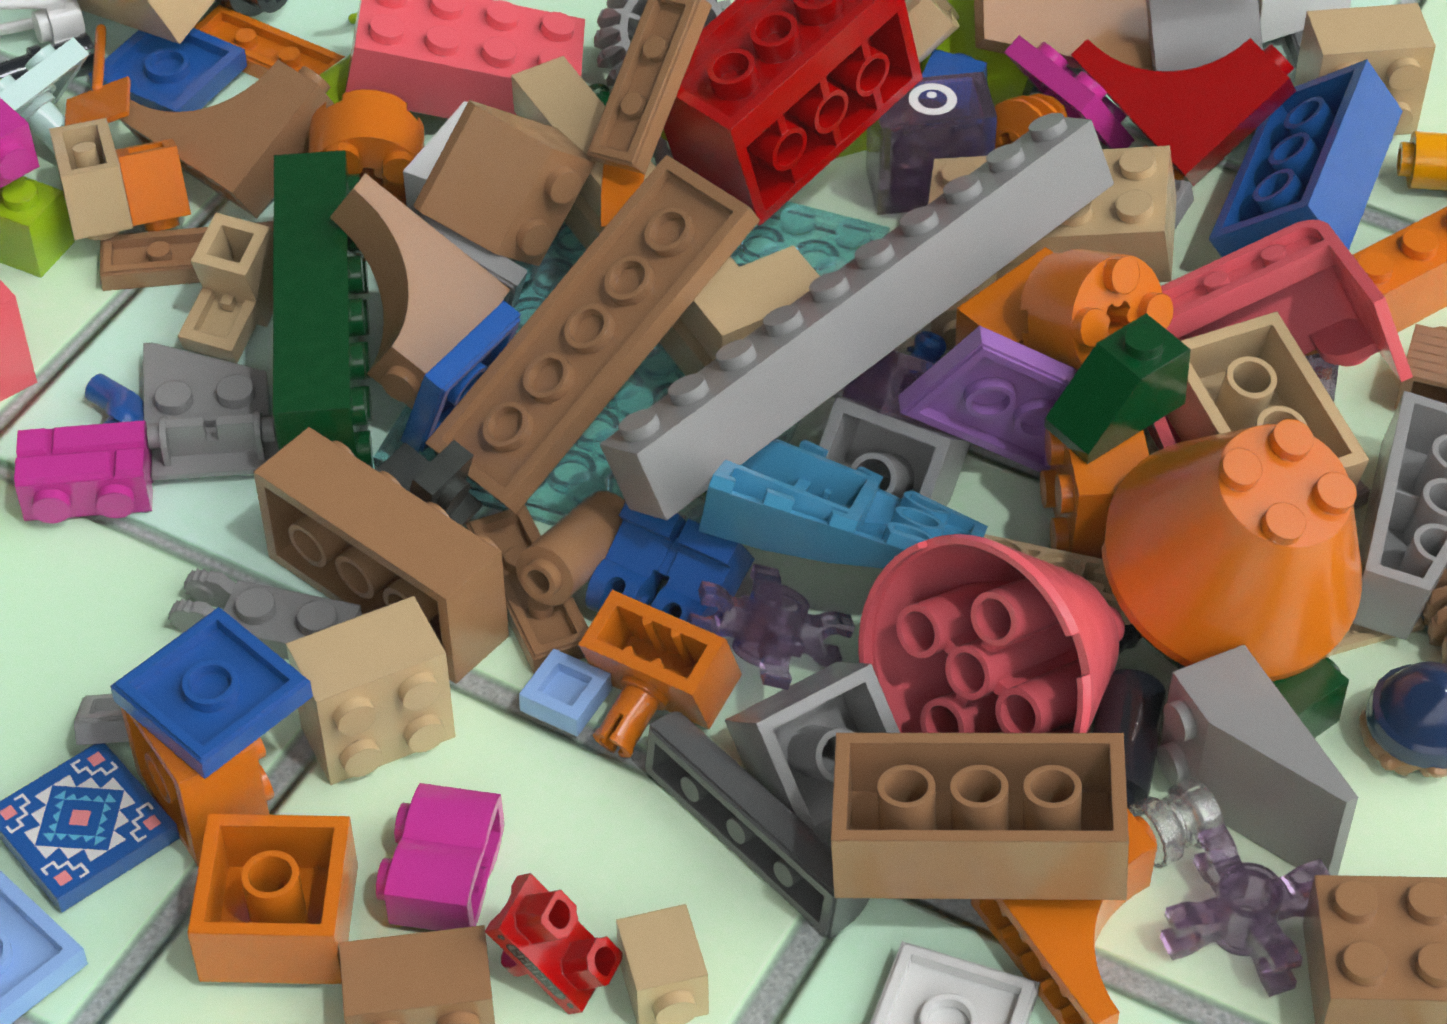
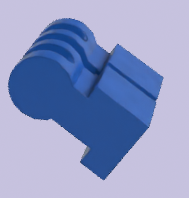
(670, 550)

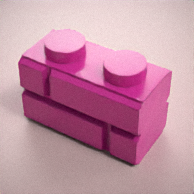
(84, 471)

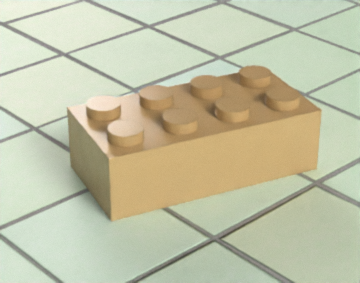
(1125, 219)

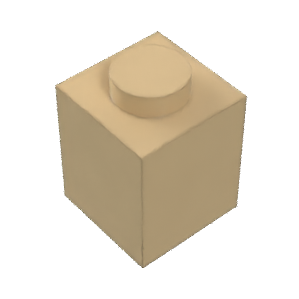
(663, 966)

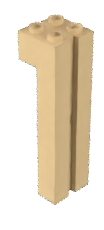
(733, 299)

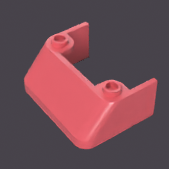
(1304, 278)

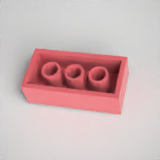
(455, 50)

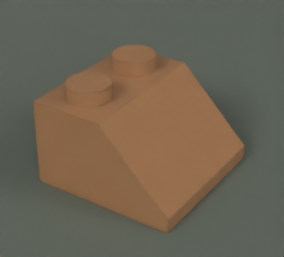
(505, 182)

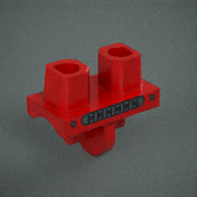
(550, 945)

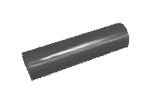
(748, 821)

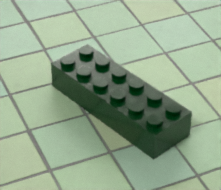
(318, 306)

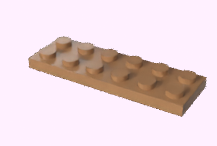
(594, 330)

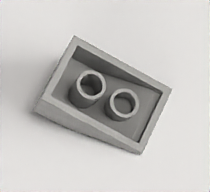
(1256, 759)

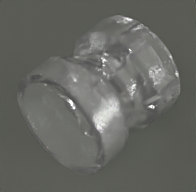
(1179, 818)

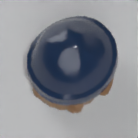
(1408, 720)

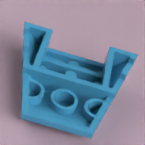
(821, 510)

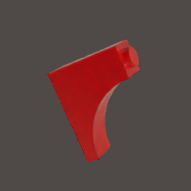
(1195, 109)

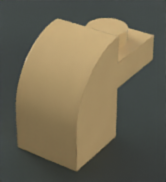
(236, 289)

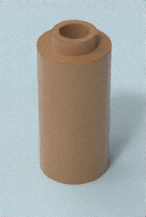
(570, 550)

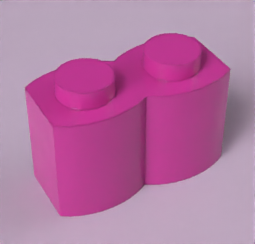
(442, 857)

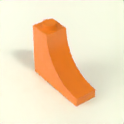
(1058, 937)

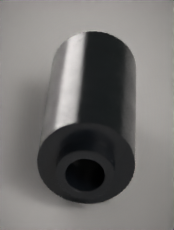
(1133, 707)

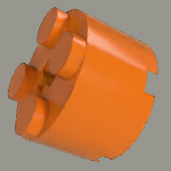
(375, 134)
(1086, 297)

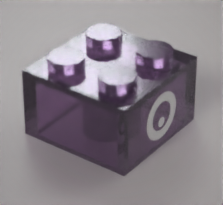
(932, 121)

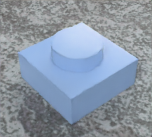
(565, 692)

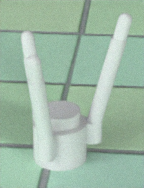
(52, 23)

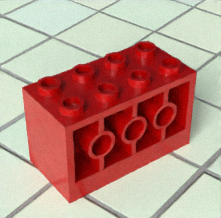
(787, 91)

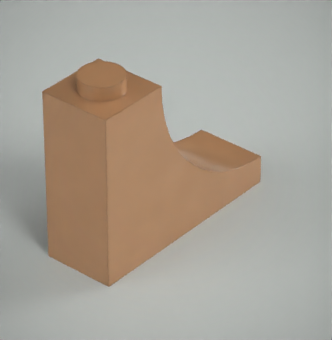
(236, 140)
(425, 284)

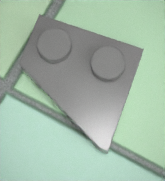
(199, 386)

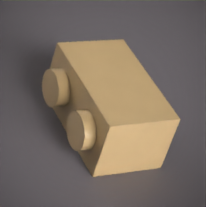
(91, 179)

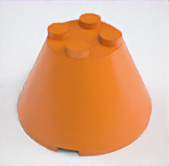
(1238, 547)

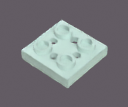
(42, 87)

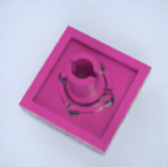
(1078, 93)

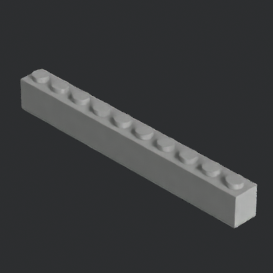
(855, 315)

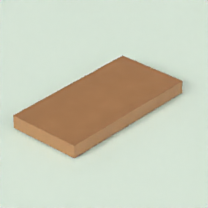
(1111, 25)

